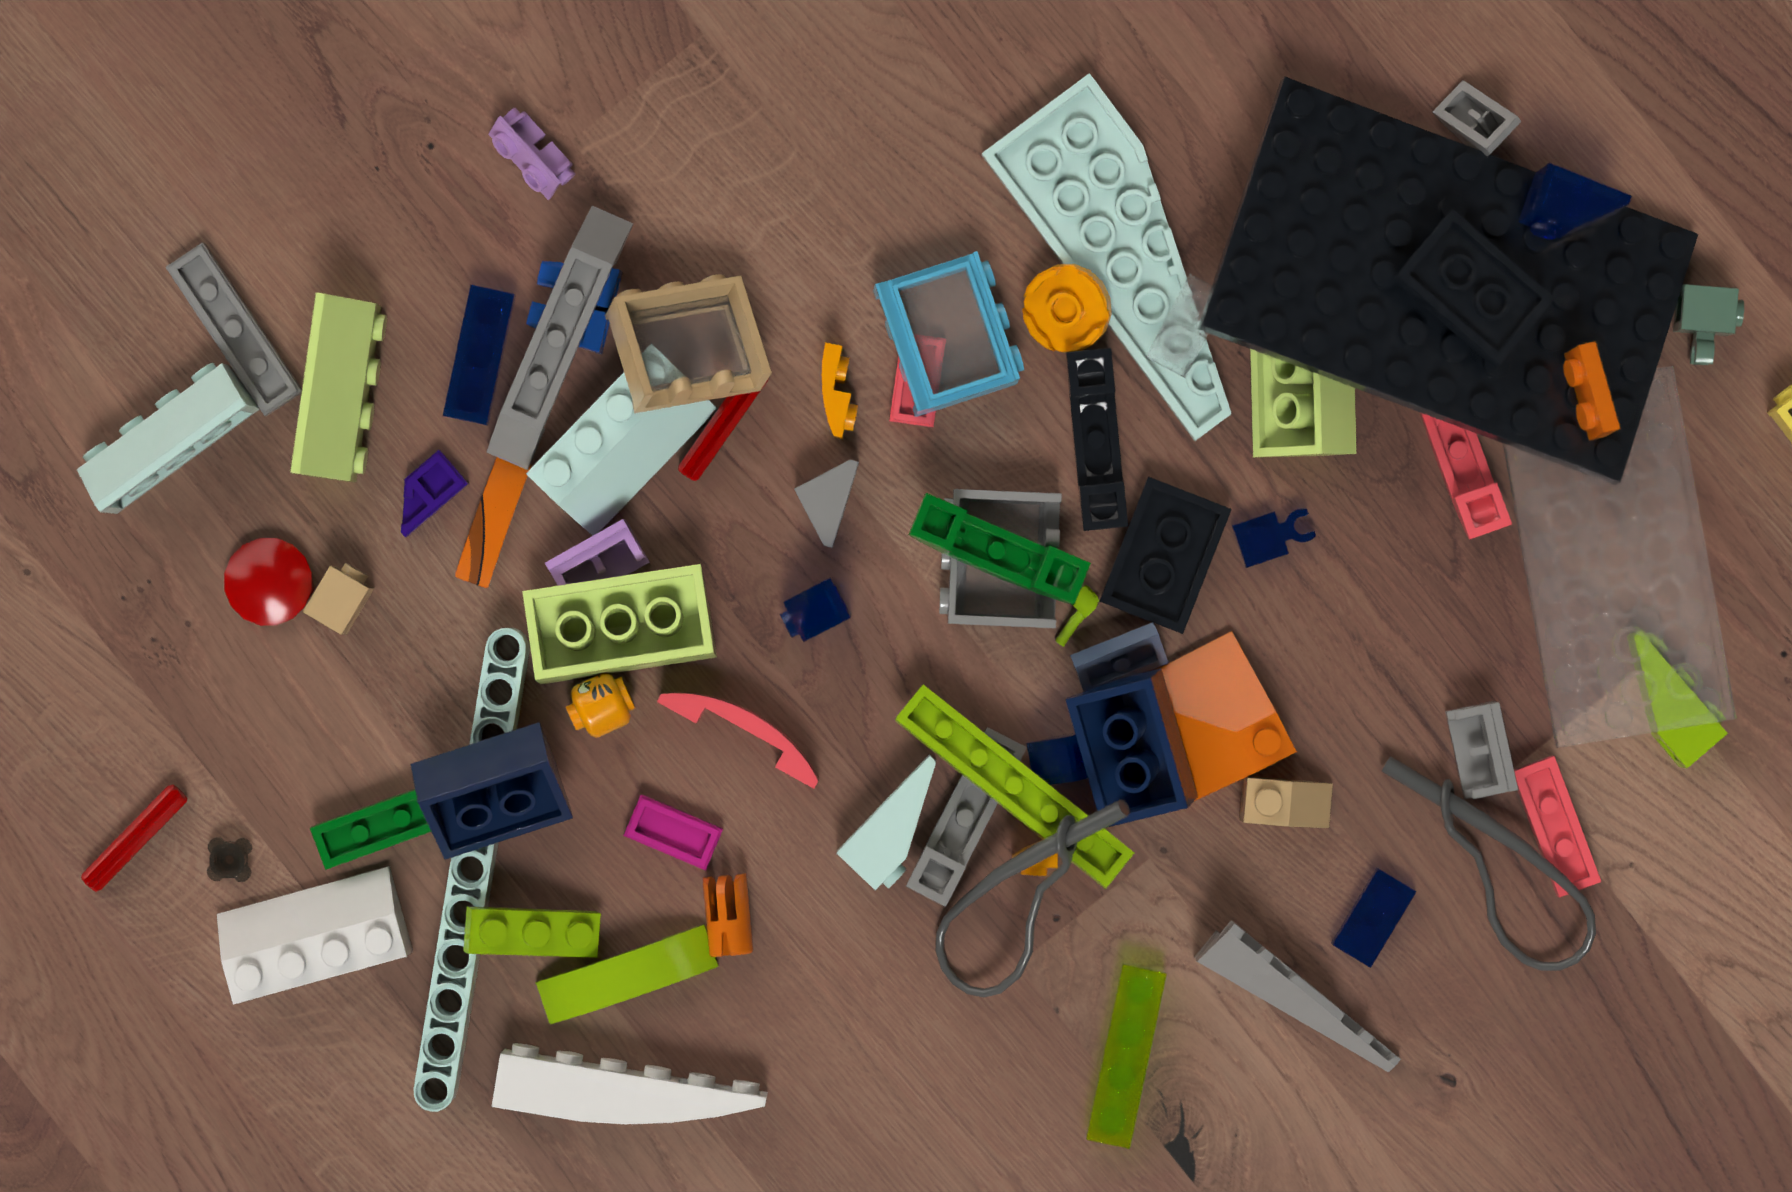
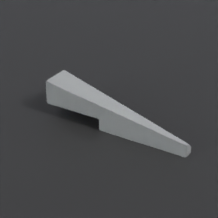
(1260, 972)

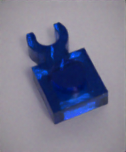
(1265, 537)

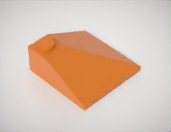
(1223, 715)

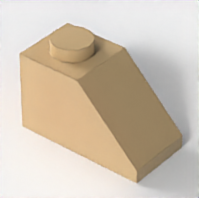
(1285, 802)

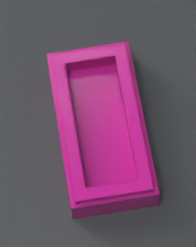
(673, 832)

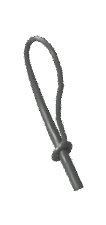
(1454, 805)
(1062, 842)

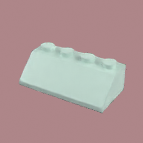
(165, 439)
(613, 454)

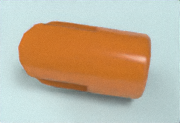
(728, 915)

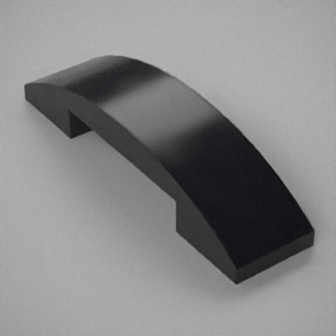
(1096, 439)

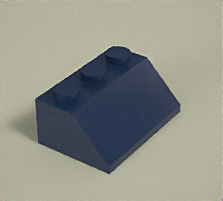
(1133, 746)
(491, 791)

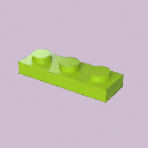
(531, 932)

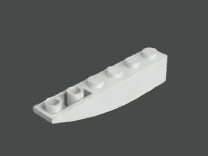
(610, 1092)

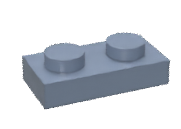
(1120, 657)

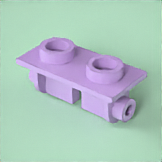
(516, 139)

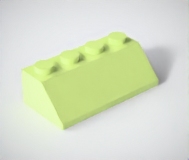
(337, 388)
(1299, 411)
(619, 624)

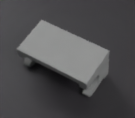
(1481, 750)

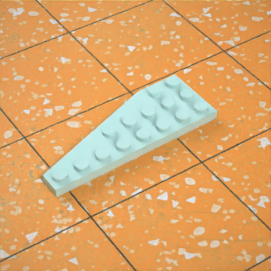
(1098, 207)

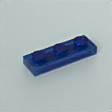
(479, 355)

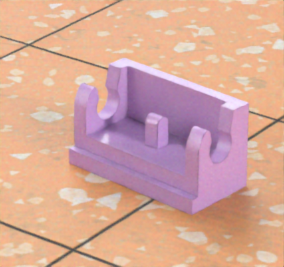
(602, 556)

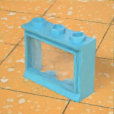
(949, 333)

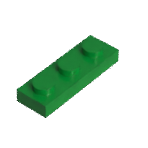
(369, 829)

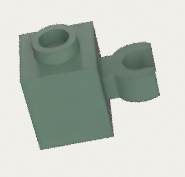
(1707, 313)

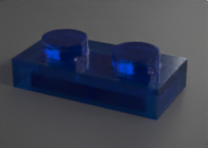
(1373, 917)

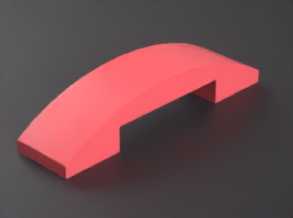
(1467, 477)
(693, 706)

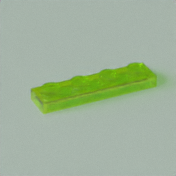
(1126, 1056)

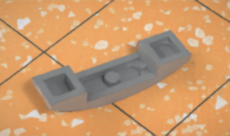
(956, 834)

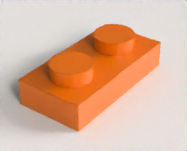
(1595, 405)

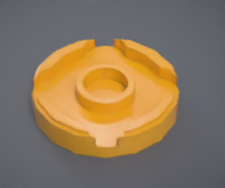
(1066, 308)

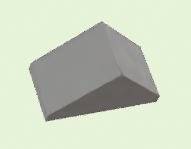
(1475, 118)
(826, 499)

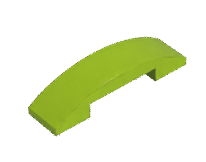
(626, 975)

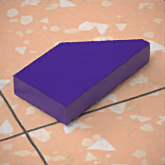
(429, 490)

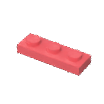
(1555, 823)

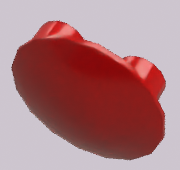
(268, 581)

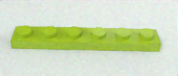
(1008, 781)

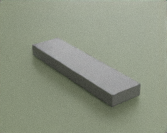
(234, 329)

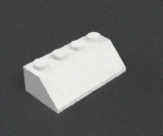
(312, 935)

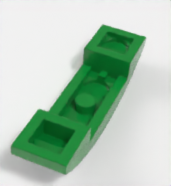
(998, 550)

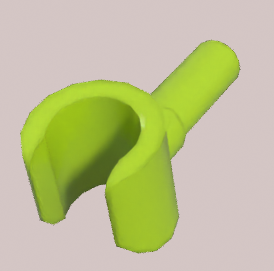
(1085, 605)

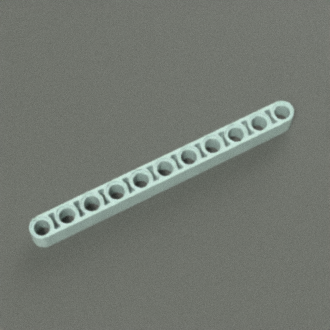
(462, 889)

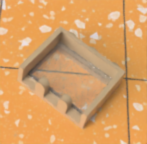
(688, 342)

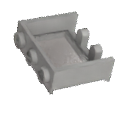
(985, 599)

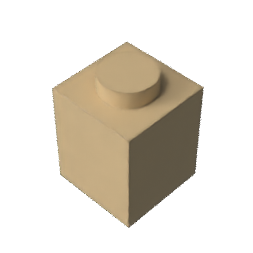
(339, 598)

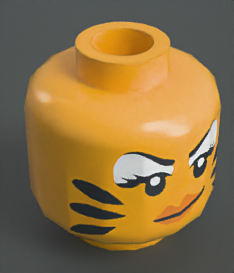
(600, 705)

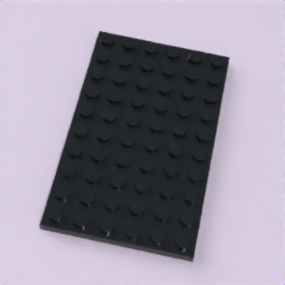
(1346, 203)

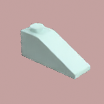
(886, 836)

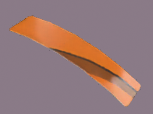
(491, 523)

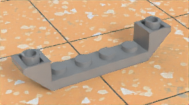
(558, 337)

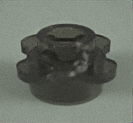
(220, 868)

